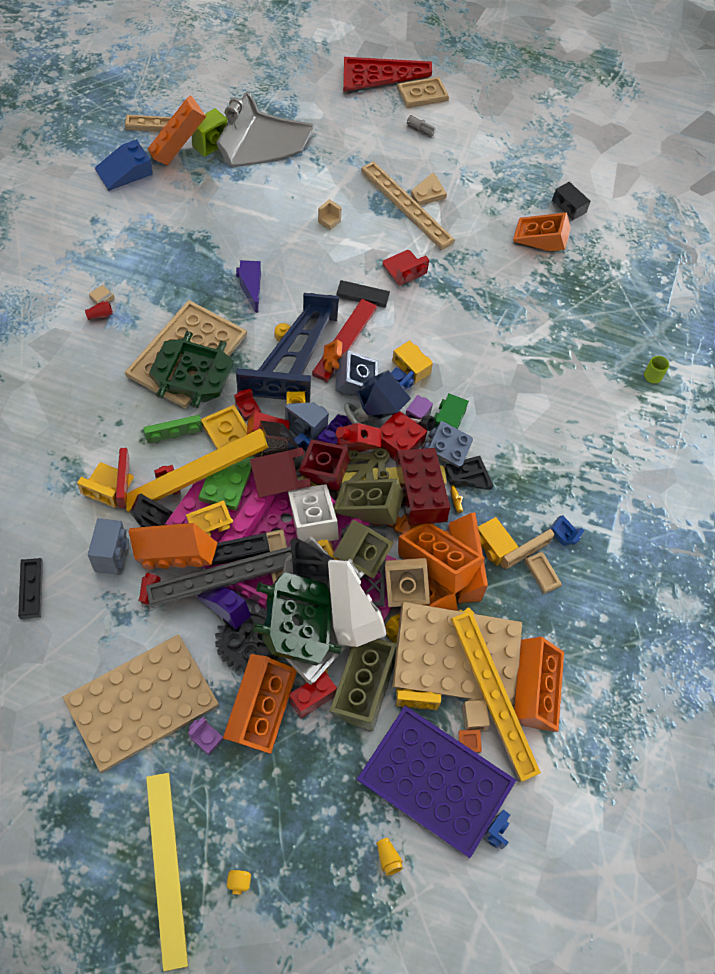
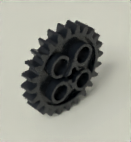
(229, 651)

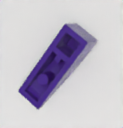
(250, 278)
(227, 605)

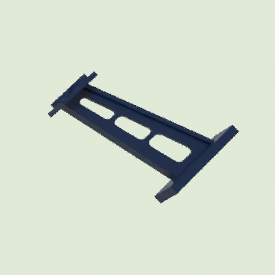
(276, 384)

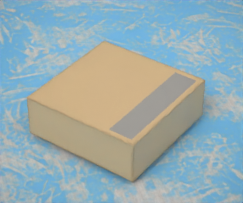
(101, 294)

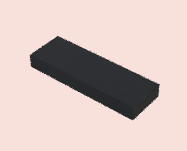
(357, 292)
(240, 549)
(30, 588)

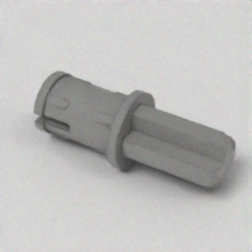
(421, 125)

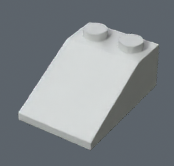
(313, 513)

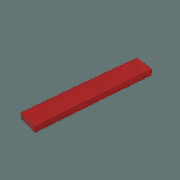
(348, 335)

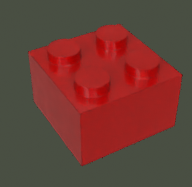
(401, 434)

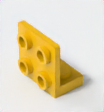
(102, 484)
(417, 699)

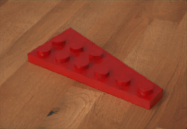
(372, 72)

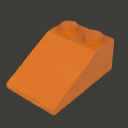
(543, 231)

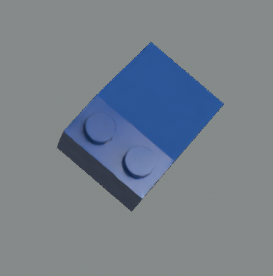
(124, 165)

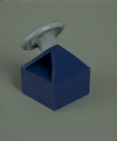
(378, 398)

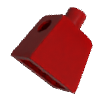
(354, 437)

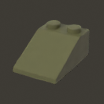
(370, 500)

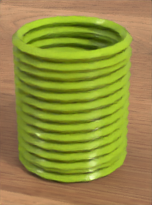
(656, 369)

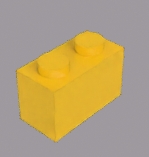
(410, 358)
(495, 540)

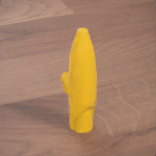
(456, 499)

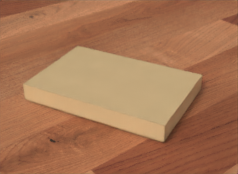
(423, 92)

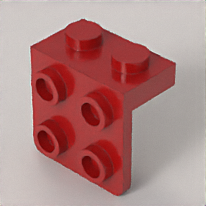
(406, 267)

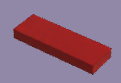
(122, 477)

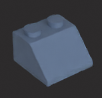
(354, 372)
(306, 419)

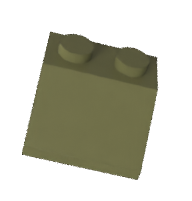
(364, 548)

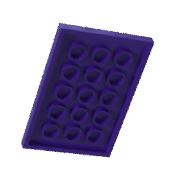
(437, 781)

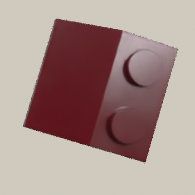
(325, 463)

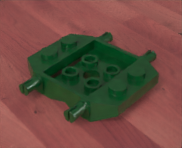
(211, 364)
(285, 639)

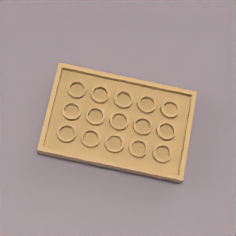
(207, 330)
(434, 659)
(140, 703)

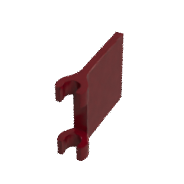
(277, 473)

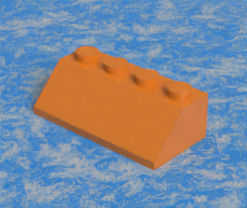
(177, 131)
(466, 531)
(172, 546)
(447, 558)
(539, 684)
(260, 703)

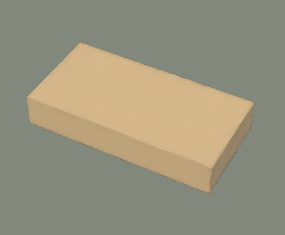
(543, 572)

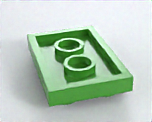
(227, 485)

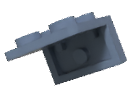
(449, 443)

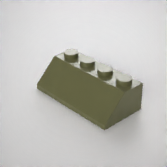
(364, 683)

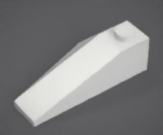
(352, 613)

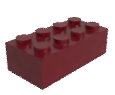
(422, 486)

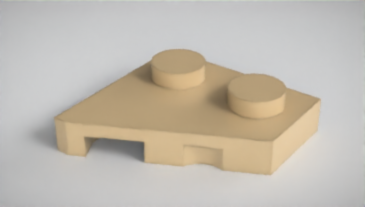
(429, 190)

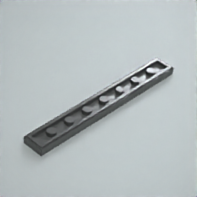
(217, 577)

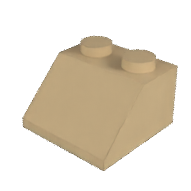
(407, 582)

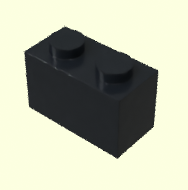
(571, 200)

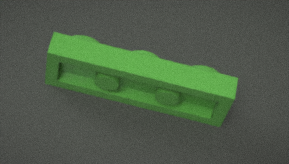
(173, 429)

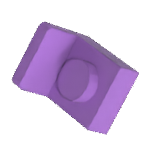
(204, 735)

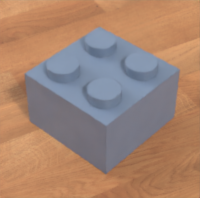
(108, 546)

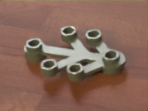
(377, 457)

